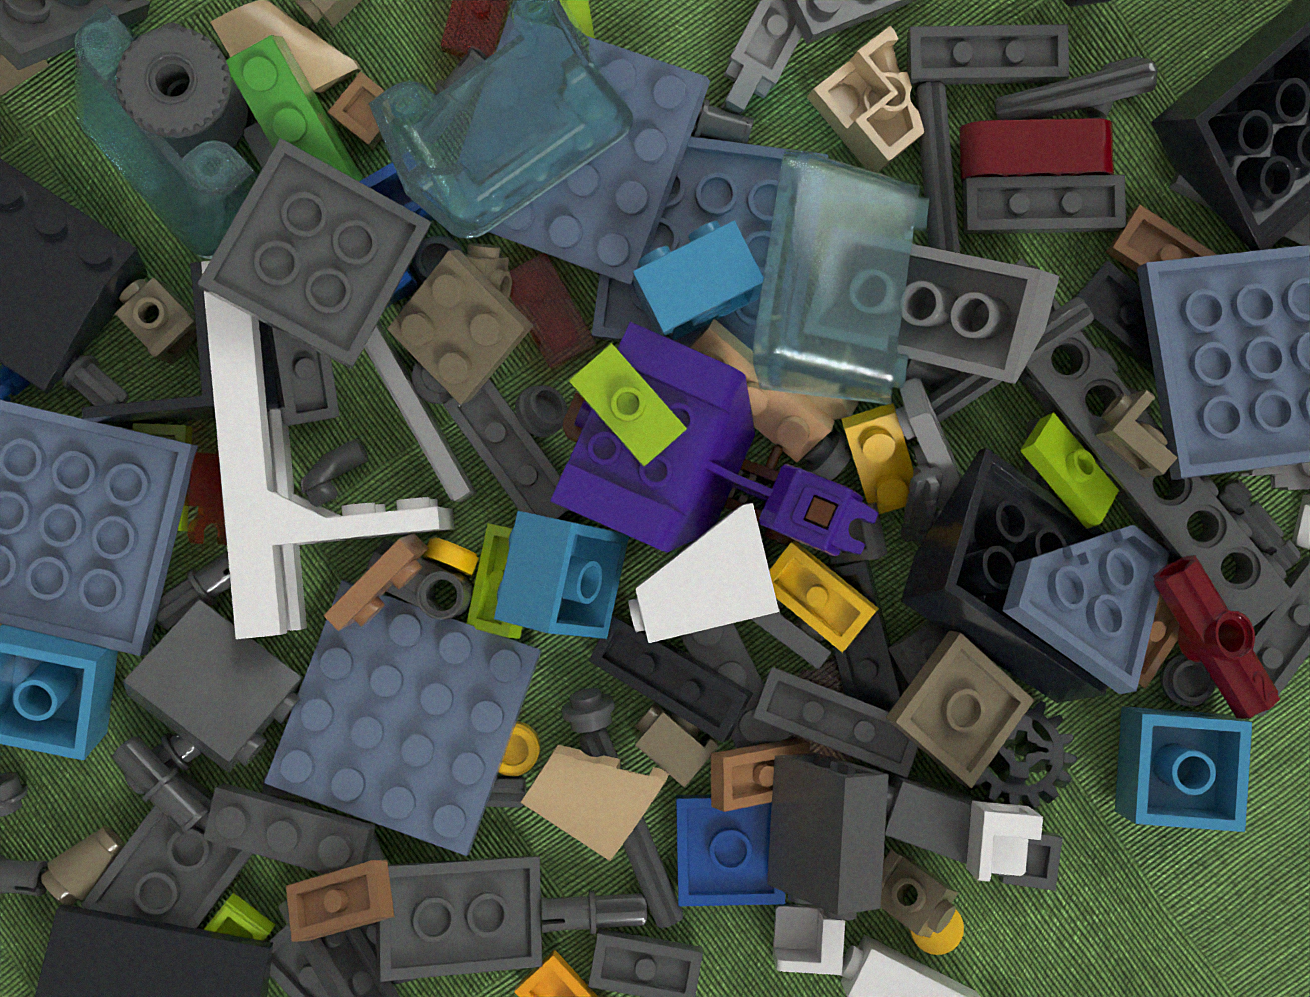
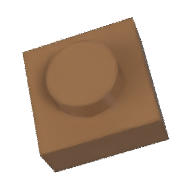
(354, 112)

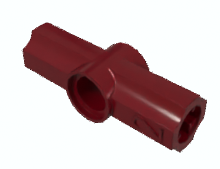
(1216, 637)

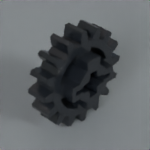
(1038, 756)

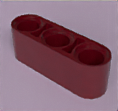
(1036, 148)

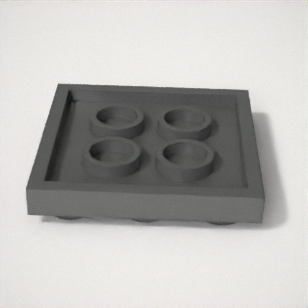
(314, 254)

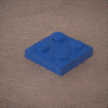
(723, 854)

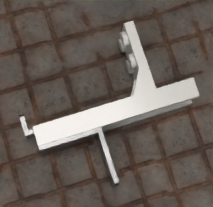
(260, 507)

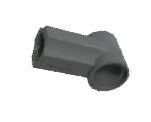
(422, 587)

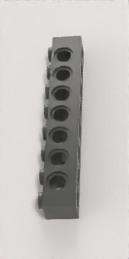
(1258, 577)

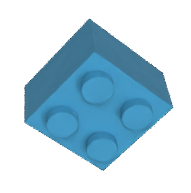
(697, 280)
(561, 576)
(54, 692)
(1183, 769)

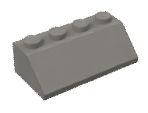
(973, 312)

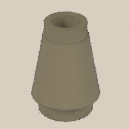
(81, 866)

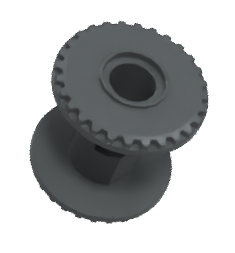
(181, 89)

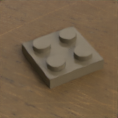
(459, 326)
(960, 708)

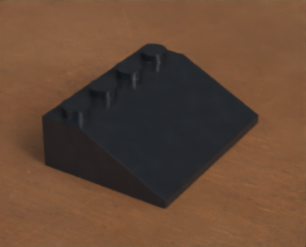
(1247, 131)
(55, 279)
(969, 562)
(137, 957)

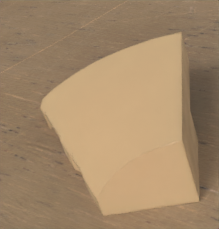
(257, 20)
(871, 104)
(592, 797)

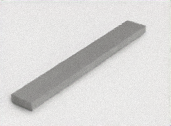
(398, 382)

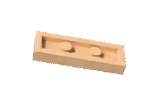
(778, 415)

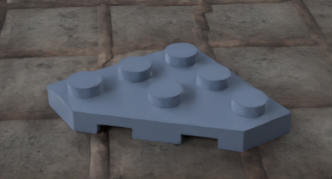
(1093, 602)

